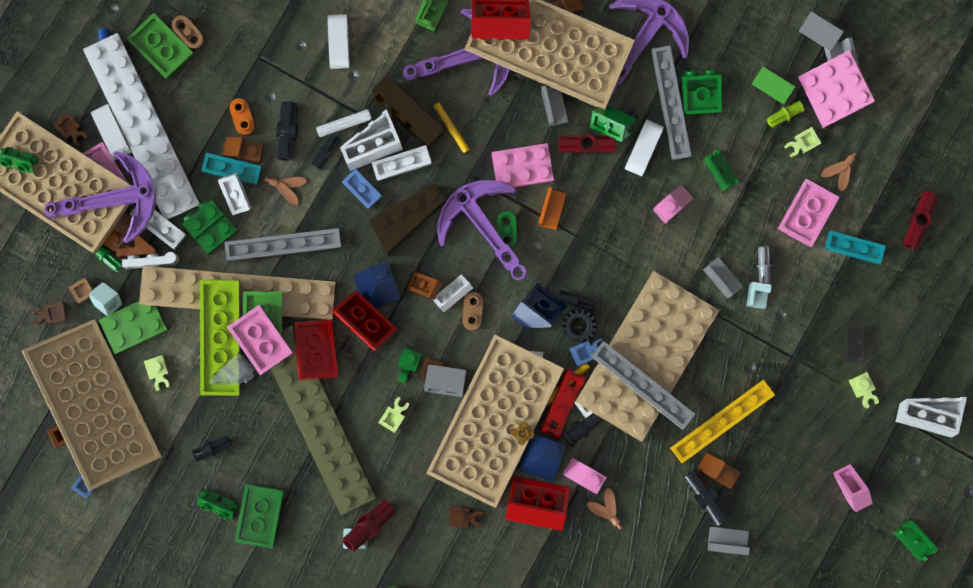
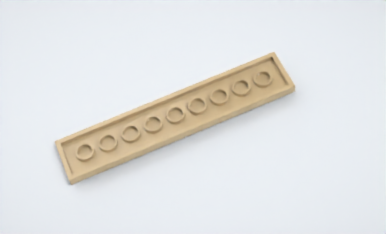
(182, 290)

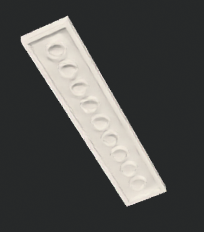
(141, 125)

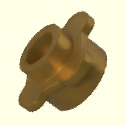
(522, 428)

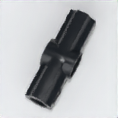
(286, 131)
(706, 497)

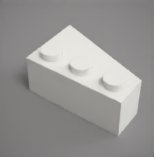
(372, 143)
(933, 415)

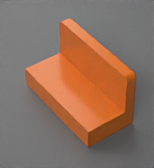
(552, 209)

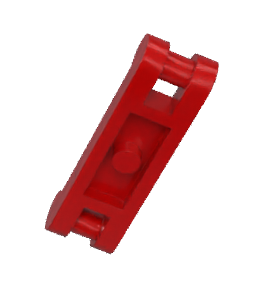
(562, 403)

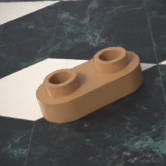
(188, 32)
(472, 311)

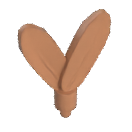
(842, 168)
(284, 187)
(607, 512)

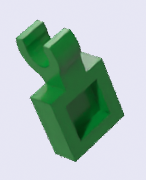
(409, 362)

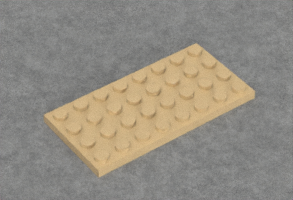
(562, 53)
(59, 176)
(657, 339)
(91, 404)
(479, 446)

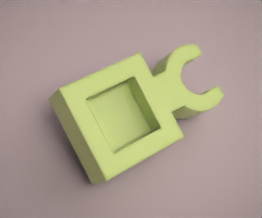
(805, 141)
(156, 370)
(862, 386)
(392, 417)

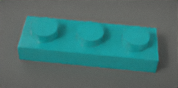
(225, 166)
(854, 247)

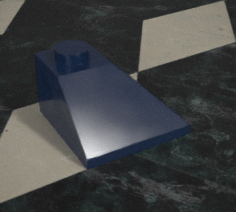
(377, 285)
(538, 309)
(541, 458)

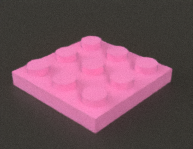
(836, 89)

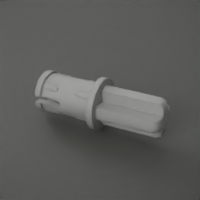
(764, 265)

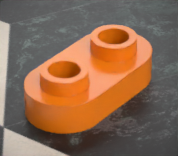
(242, 116)

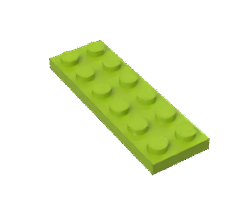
(217, 345)

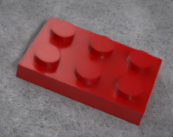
(315, 350)

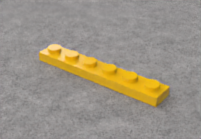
(722, 421)

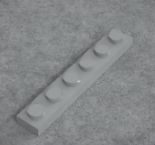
(671, 103)
(283, 244)
(643, 385)

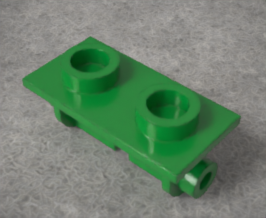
(24, 163)
(210, 502)

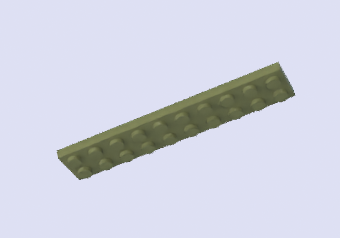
(322, 433)

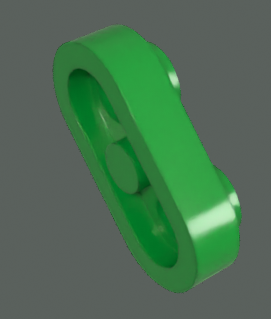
(507, 230)

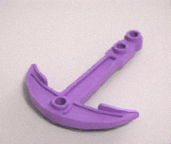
(670, 19)
(454, 59)
(474, 192)
(144, 202)

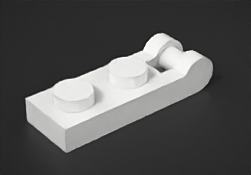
(152, 260)

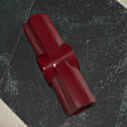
(573, 144)
(924, 209)
(368, 526)

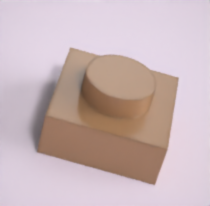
(81, 290)

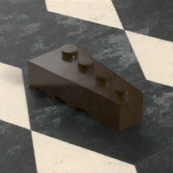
(407, 111)
(406, 217)

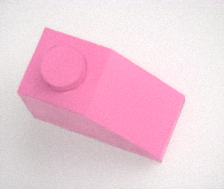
(673, 204)
(584, 476)
(853, 488)

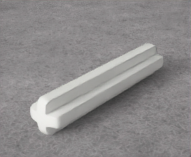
(344, 123)

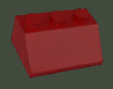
(500, 19)
(365, 320)
(537, 503)

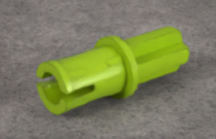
(785, 114)

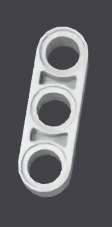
(338, 41)
(110, 131)
(644, 147)

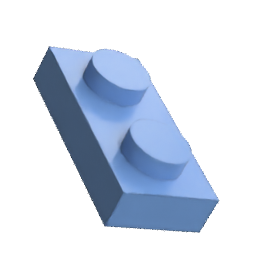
(362, 189)

